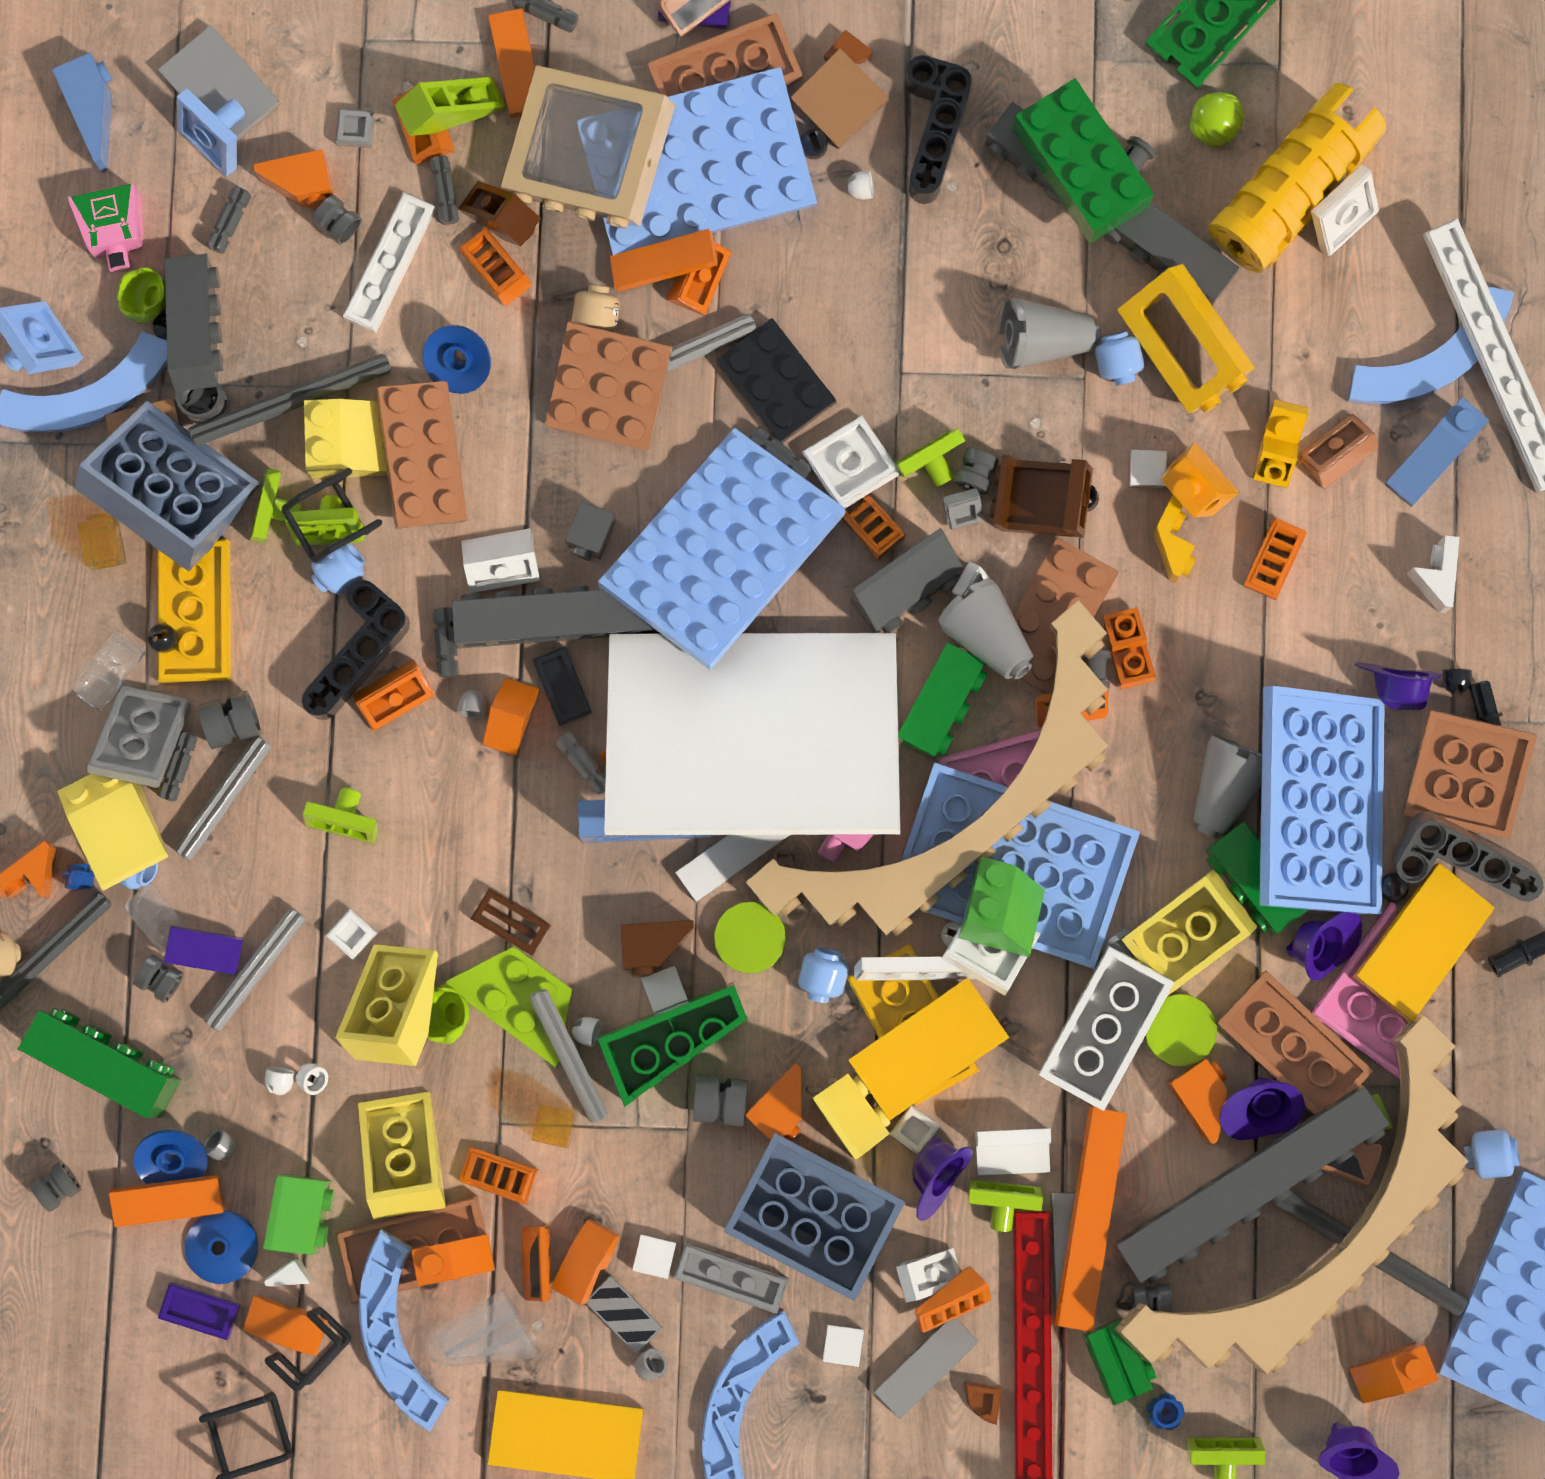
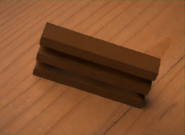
(537, 937)

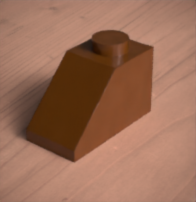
(500, 213)
(651, 944)

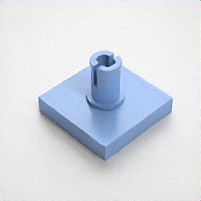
(210, 131)
(36, 339)

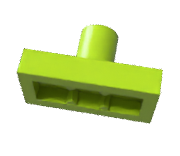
(932, 457)
(268, 506)
(328, 523)
(342, 818)
(1003, 1199)
(1225, 1453)

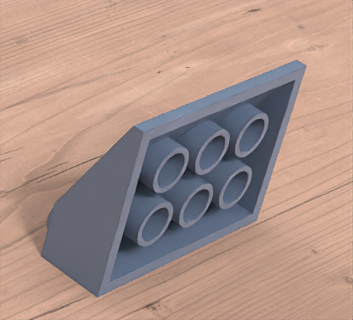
(165, 485)
(814, 1216)

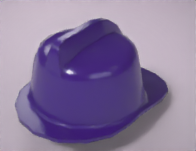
(1401, 687)
(1327, 944)
(1262, 1110)
(936, 1172)
(1355, 1455)

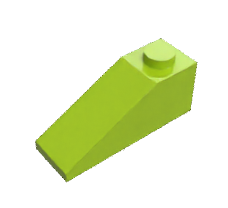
(448, 103)

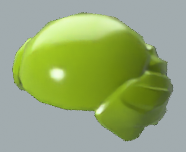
(1216, 119)
(142, 295)
(448, 1015)

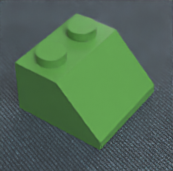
(1002, 908)
(298, 1214)

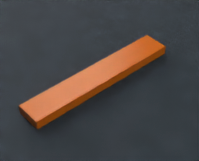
(1090, 1219)

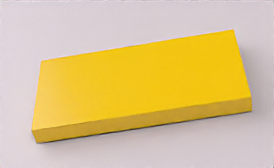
(200, 612)
(1424, 942)
(894, 1001)
(928, 1049)
(565, 1436)

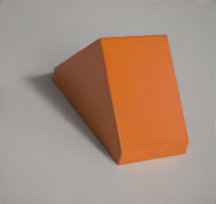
(510, 716)

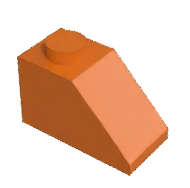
(298, 177)
(1202, 1096)
(780, 1107)
(452, 1260)
(1394, 1373)

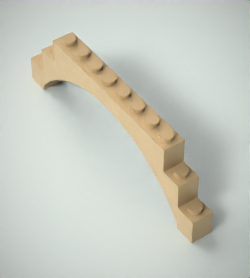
(1061, 752)
(1415, 1174)

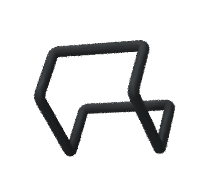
(334, 481)
(322, 1363)
(209, 1418)

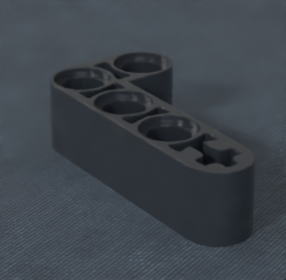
(935, 132)
(350, 656)

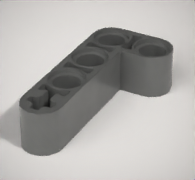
(1471, 861)

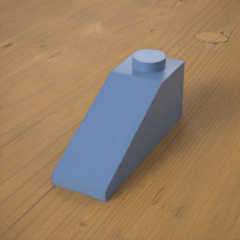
(90, 102)
(1437, 451)

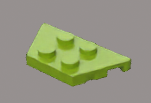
(502, 993)

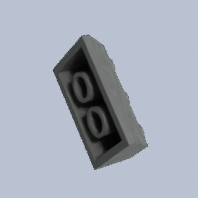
(907, 583)

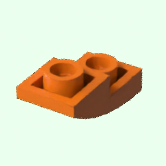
(1129, 648)
(584, 1260)
(283, 1325)

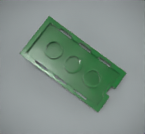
(1203, 33)

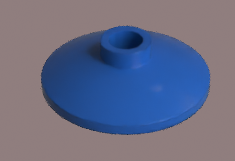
(444, 365)
(156, 1165)
(239, 1252)

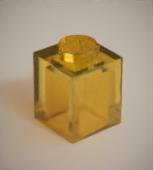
(101, 542)
(554, 1126)

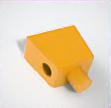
(1198, 483)

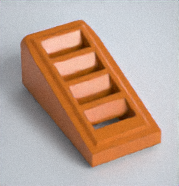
(509, 283)
(1289, 531)
(888, 543)
(526, 1186)
(954, 1299)

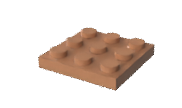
(608, 385)
(1470, 773)

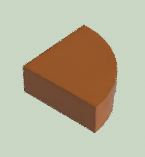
(851, 46)
(983, 1400)

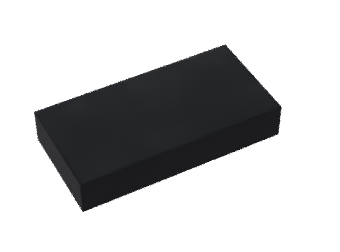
(562, 686)

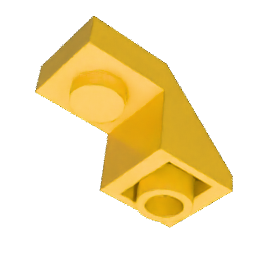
(1280, 443)
(1172, 549)

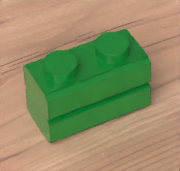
(1118, 1364)

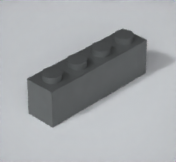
(192, 322)

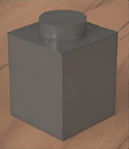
(590, 531)

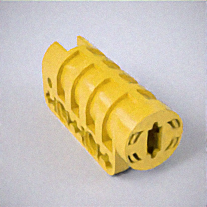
(1293, 181)

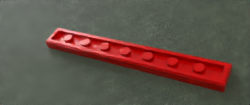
(1032, 1344)

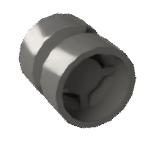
(203, 403)
(229, 720)
(720, 1100)

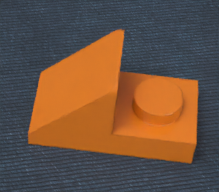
(34, 866)

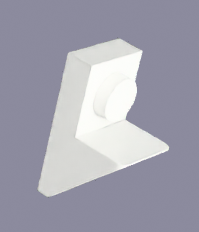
(1439, 584)
(927, 1274)

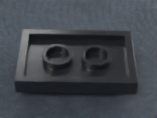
(776, 381)

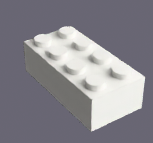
(1106, 1028)

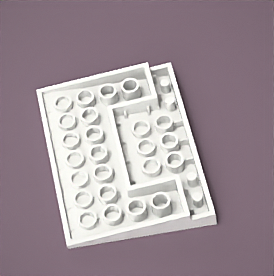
(762, 744)

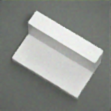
(500, 560)
(1013, 1151)

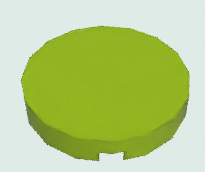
(749, 937)
(1182, 1031)

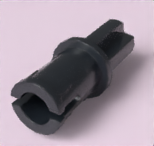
(1485, 703)
(1522, 953)

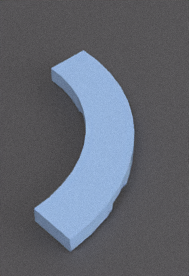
(1425, 374)
(92, 402)
(383, 1336)
(733, 1390)

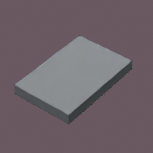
(217, 75)
(139, 736)

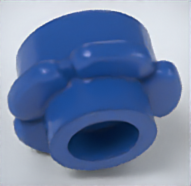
(78, 877)
(1169, 1421)

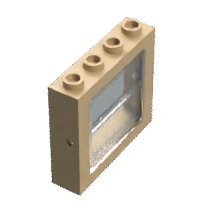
(588, 146)

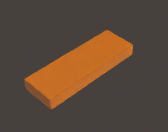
(513, 57)
(663, 260)
(166, 1200)

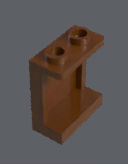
(1042, 497)

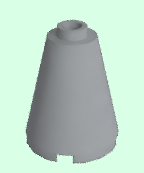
(1043, 333)
(988, 630)
(1226, 785)

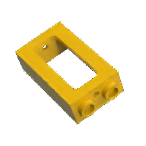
(1206, 326)

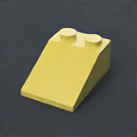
(342, 437)
(112, 827)
(1191, 930)
(391, 1006)
(852, 1116)
(401, 1156)

